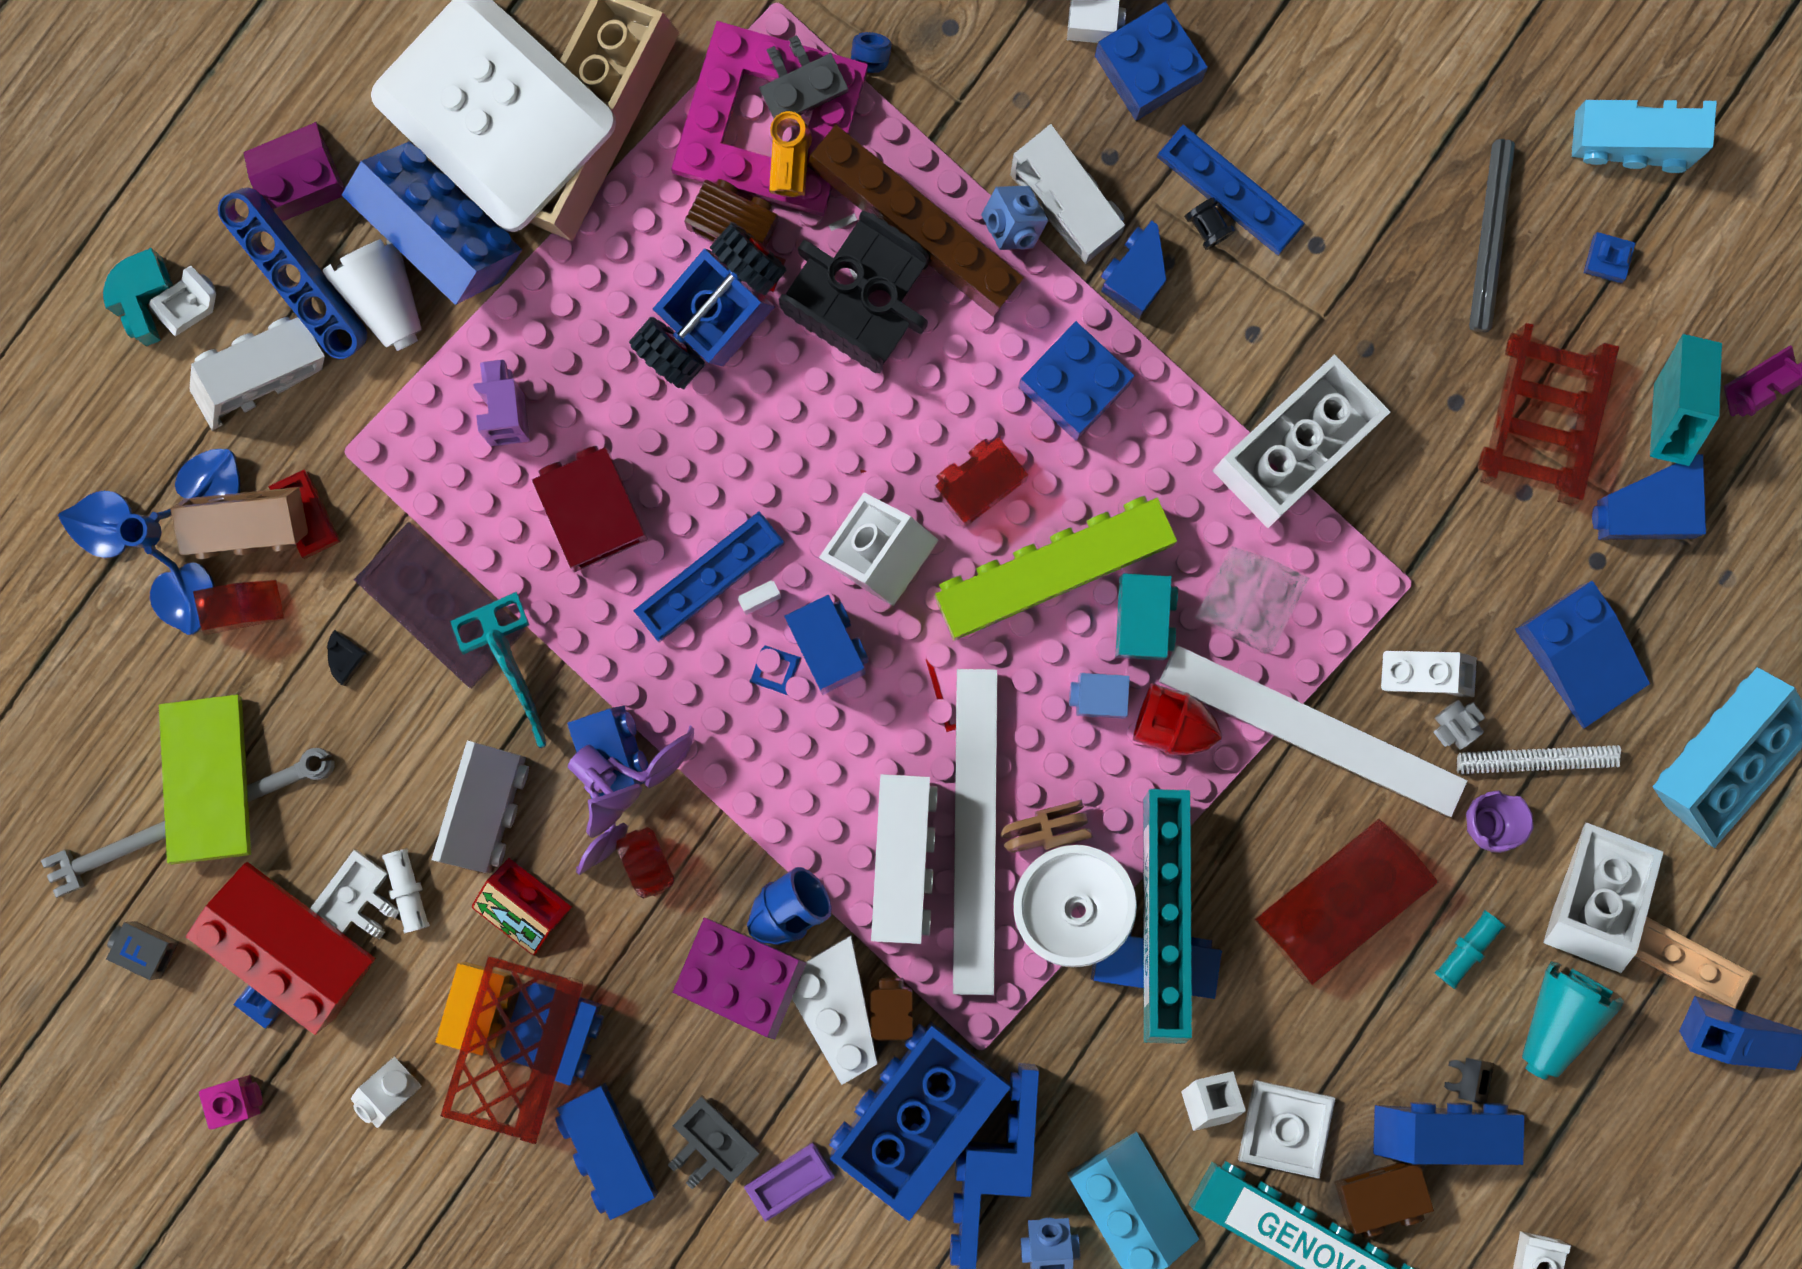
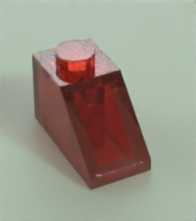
(238, 606)

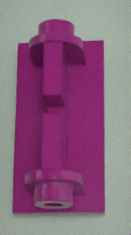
(1757, 386)

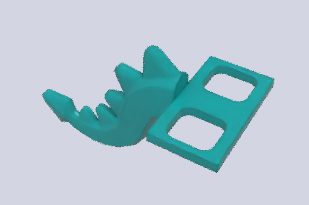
(495, 637)

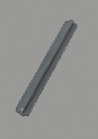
(1492, 235)

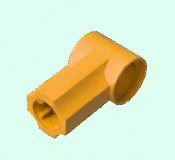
(789, 158)

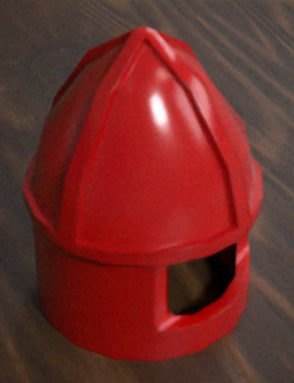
(1175, 723)

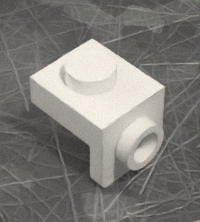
(185, 302)
(384, 1092)

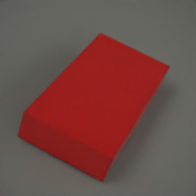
(320, 528)

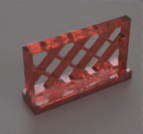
(547, 1057)

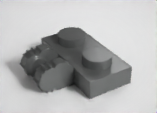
(804, 87)
(715, 1140)

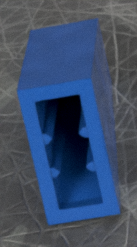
(1656, 507)

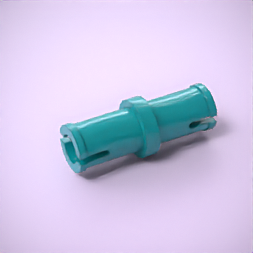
(1469, 949)

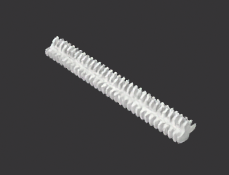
(1539, 758)

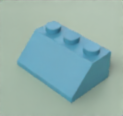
(1133, 1206)

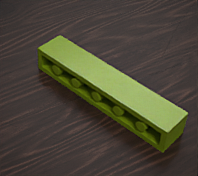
(1055, 568)

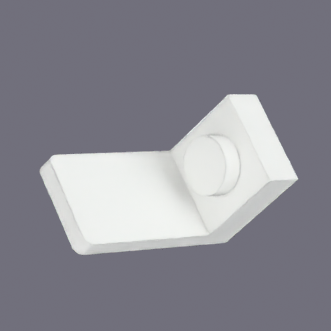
(1429, 672)

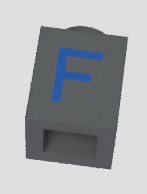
(141, 949)

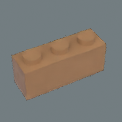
(239, 522)

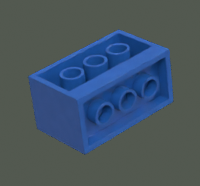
(924, 1146)

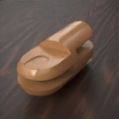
(1047, 828)

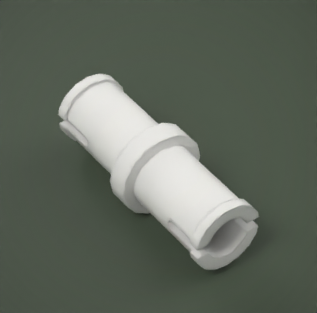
(405, 890)

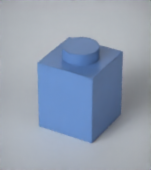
(1100, 695)

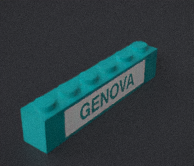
(1167, 916)
(1277, 1227)

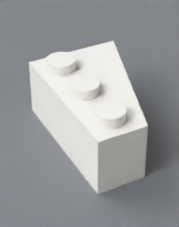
(253, 368)
(836, 1010)

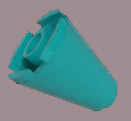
(1566, 1020)

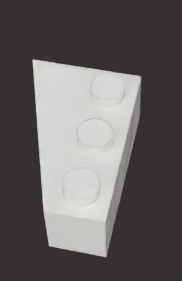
(1067, 194)

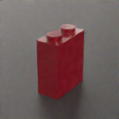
(589, 508)

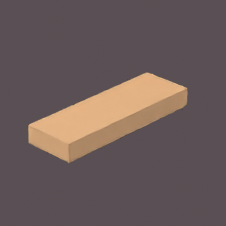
(1692, 964)

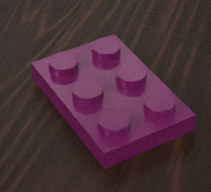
(739, 978)

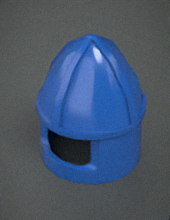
(789, 908)

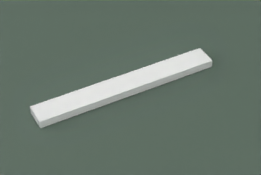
(1313, 731)
(975, 832)

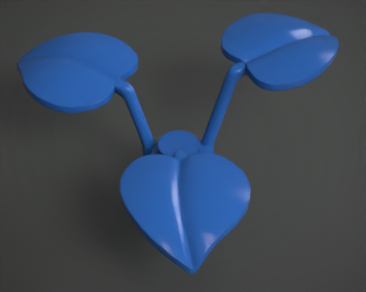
(106, 526)

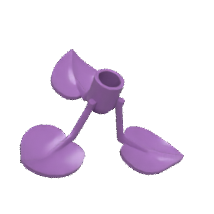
(605, 810)

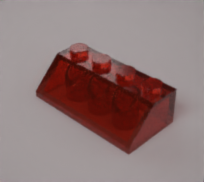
(1345, 901)

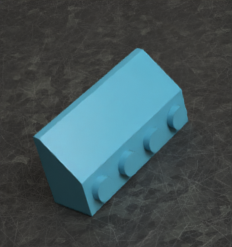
(1734, 757)

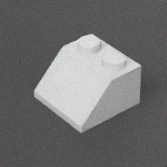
(879, 548)

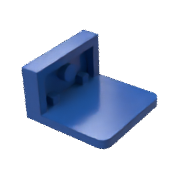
(585, 1025)

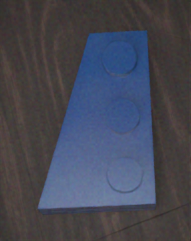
(1449, 1134)

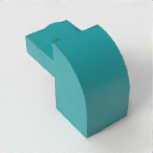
(132, 287)

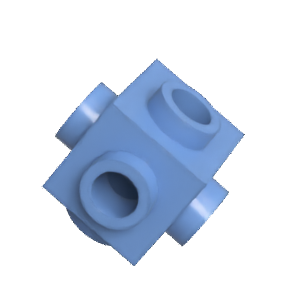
(1014, 217)
(1050, 1244)

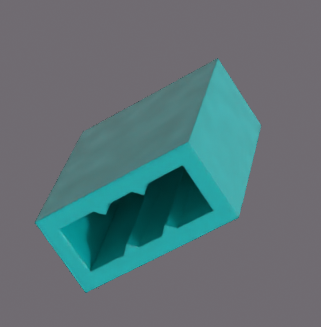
(1686, 400)

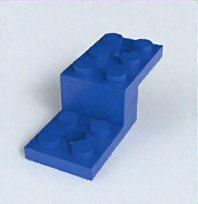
(995, 1167)

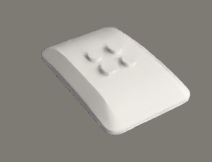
(493, 110)

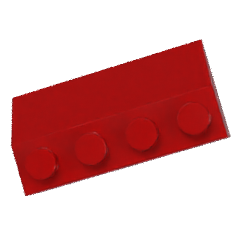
(281, 948)

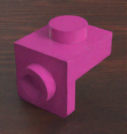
(231, 1102)

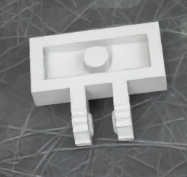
(349, 894)

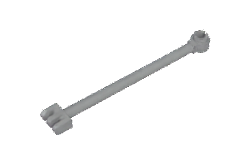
(72, 869)

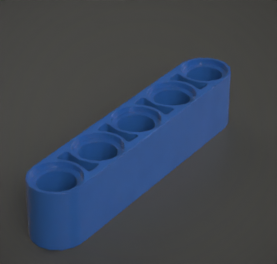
(274, 264)

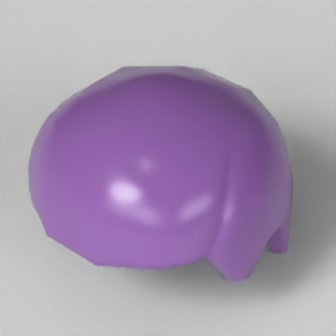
(1499, 821)

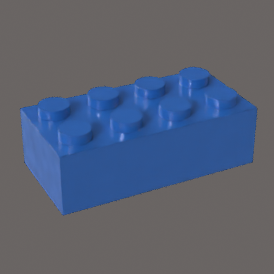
(431, 222)

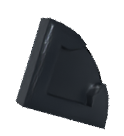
(344, 657)

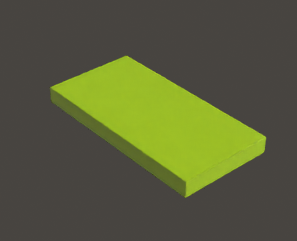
(204, 779)

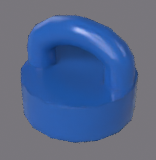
(873, 49)

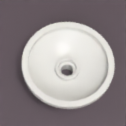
(1070, 879)

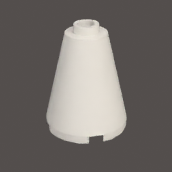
(379, 292)

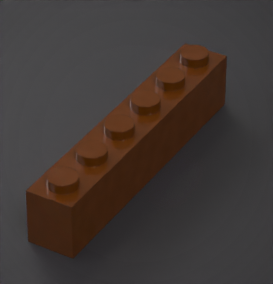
(888, 196)

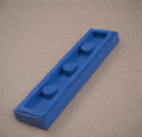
(1231, 188)
(709, 576)

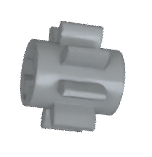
(1459, 724)

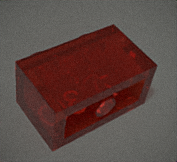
(980, 481)

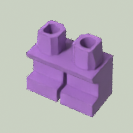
(506, 406)

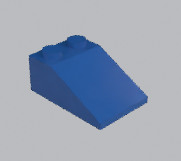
(1584, 653)

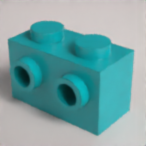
(1144, 617)

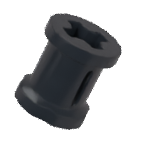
(1209, 223)

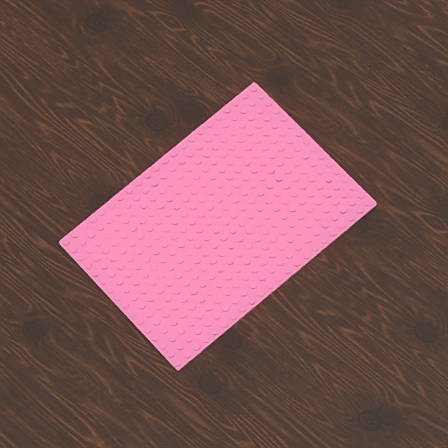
(788, 439)

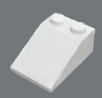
(1604, 898)

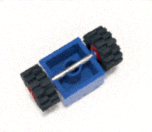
(710, 307)

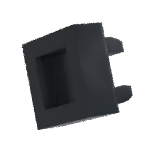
(1475, 1079)

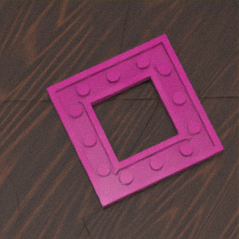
(701, 145)

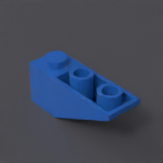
(1740, 1037)

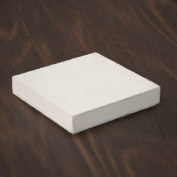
(1286, 1129)

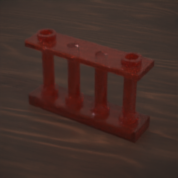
(1587, 404)

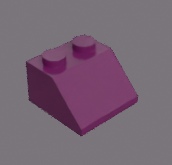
(294, 172)

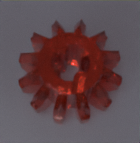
(645, 862)

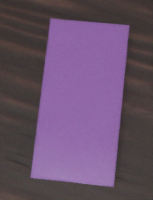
(789, 1181)

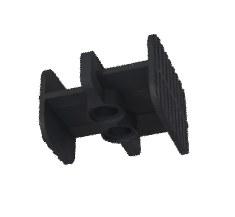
(842, 312)

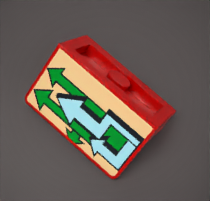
(520, 906)

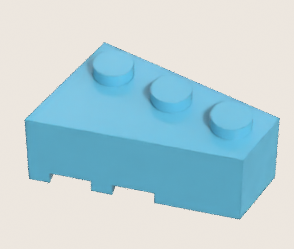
(1643, 134)

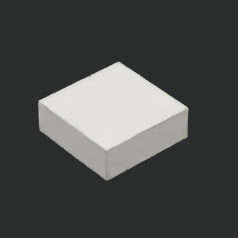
(759, 597)

